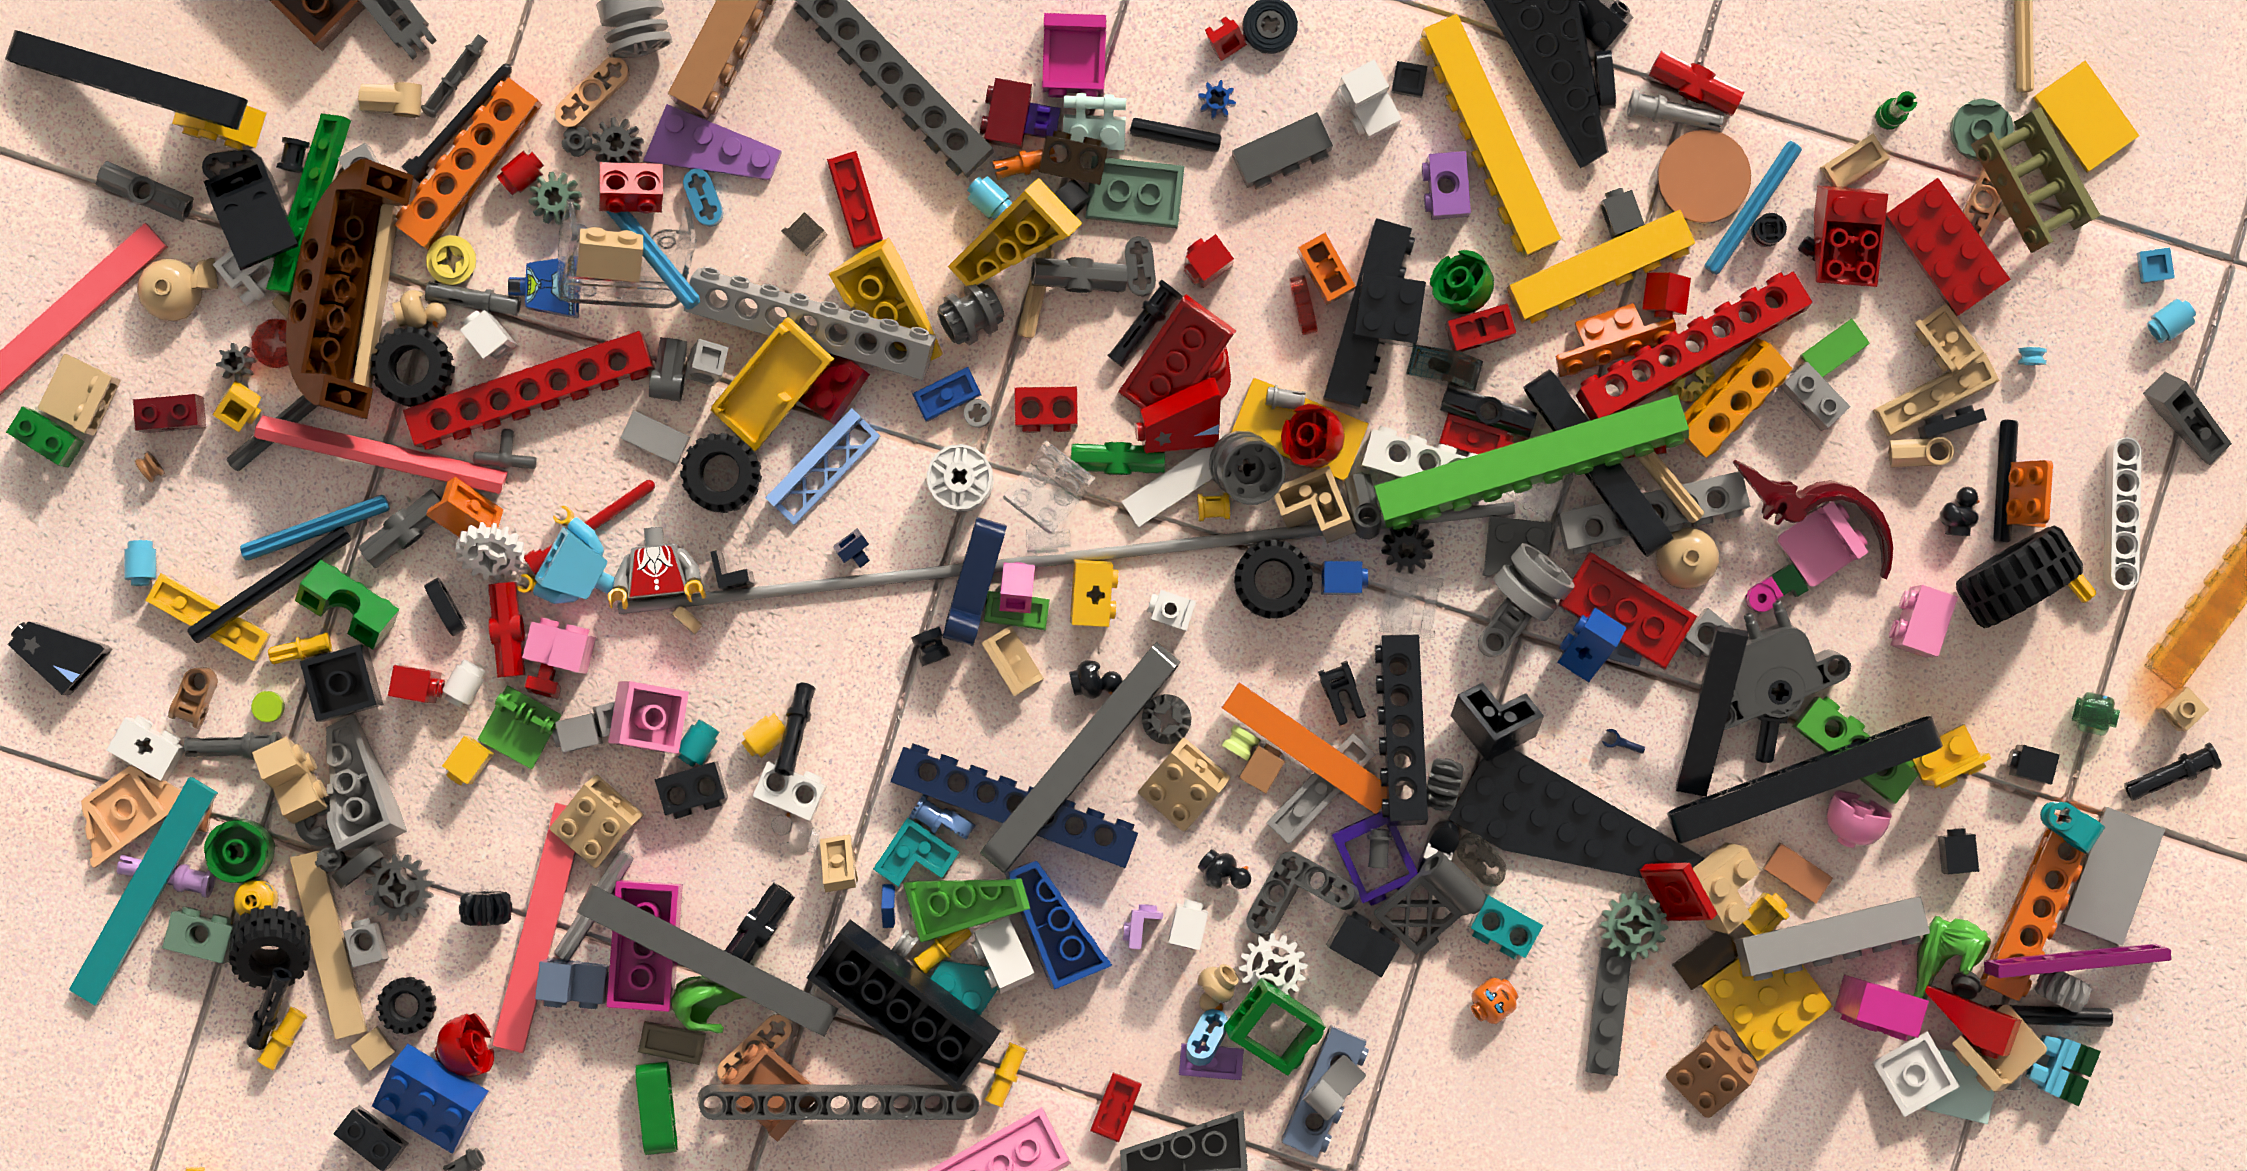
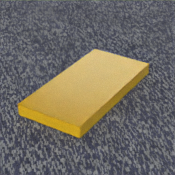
(1269, 422)

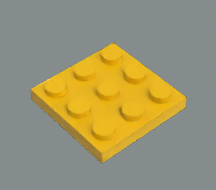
(1767, 1009)

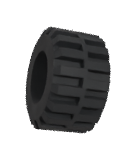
(389, 354)
(694, 467)
(1290, 557)
(263, 929)

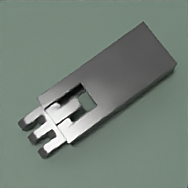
(411, 32)

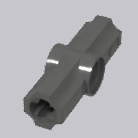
(161, 198)
(1079, 274)
(399, 530)

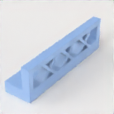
(814, 458)

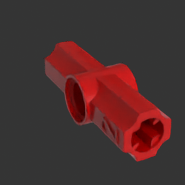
(1696, 83)
(506, 629)

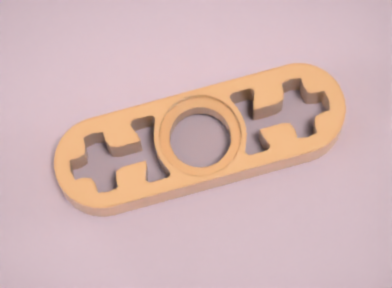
(614, 82)
(1981, 223)
(766, 1026)

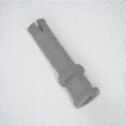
(1659, 109)

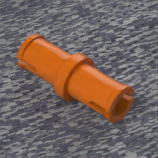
(1020, 163)

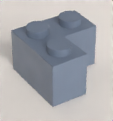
(572, 981)

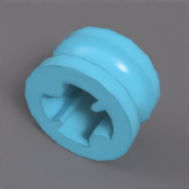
(2032, 356)

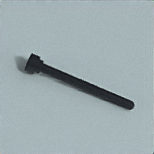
(419, 165)

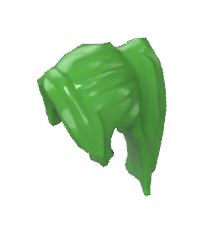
(1945, 941)
(697, 999)

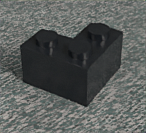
(1495, 726)
(1363, 944)

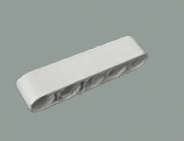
(2112, 526)

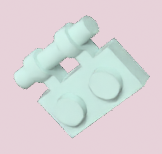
(1105, 128)

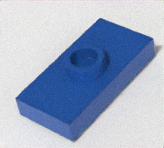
(946, 394)

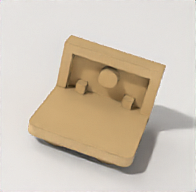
(2002, 1072)

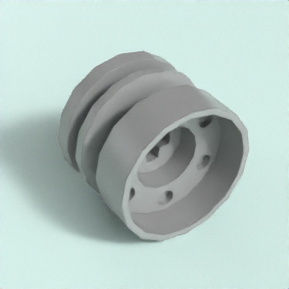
(635, 29)

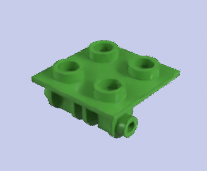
(519, 727)

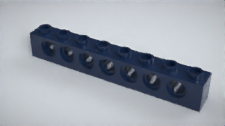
(908, 776)

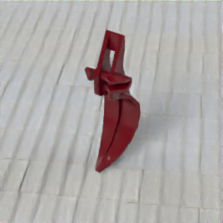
(1793, 506)

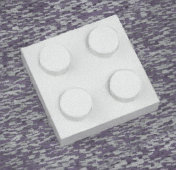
(1916, 1074)

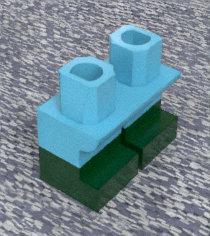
(2059, 1081)

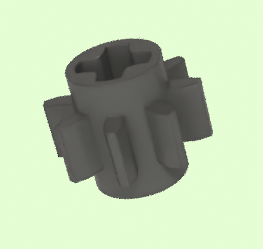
(242, 368)

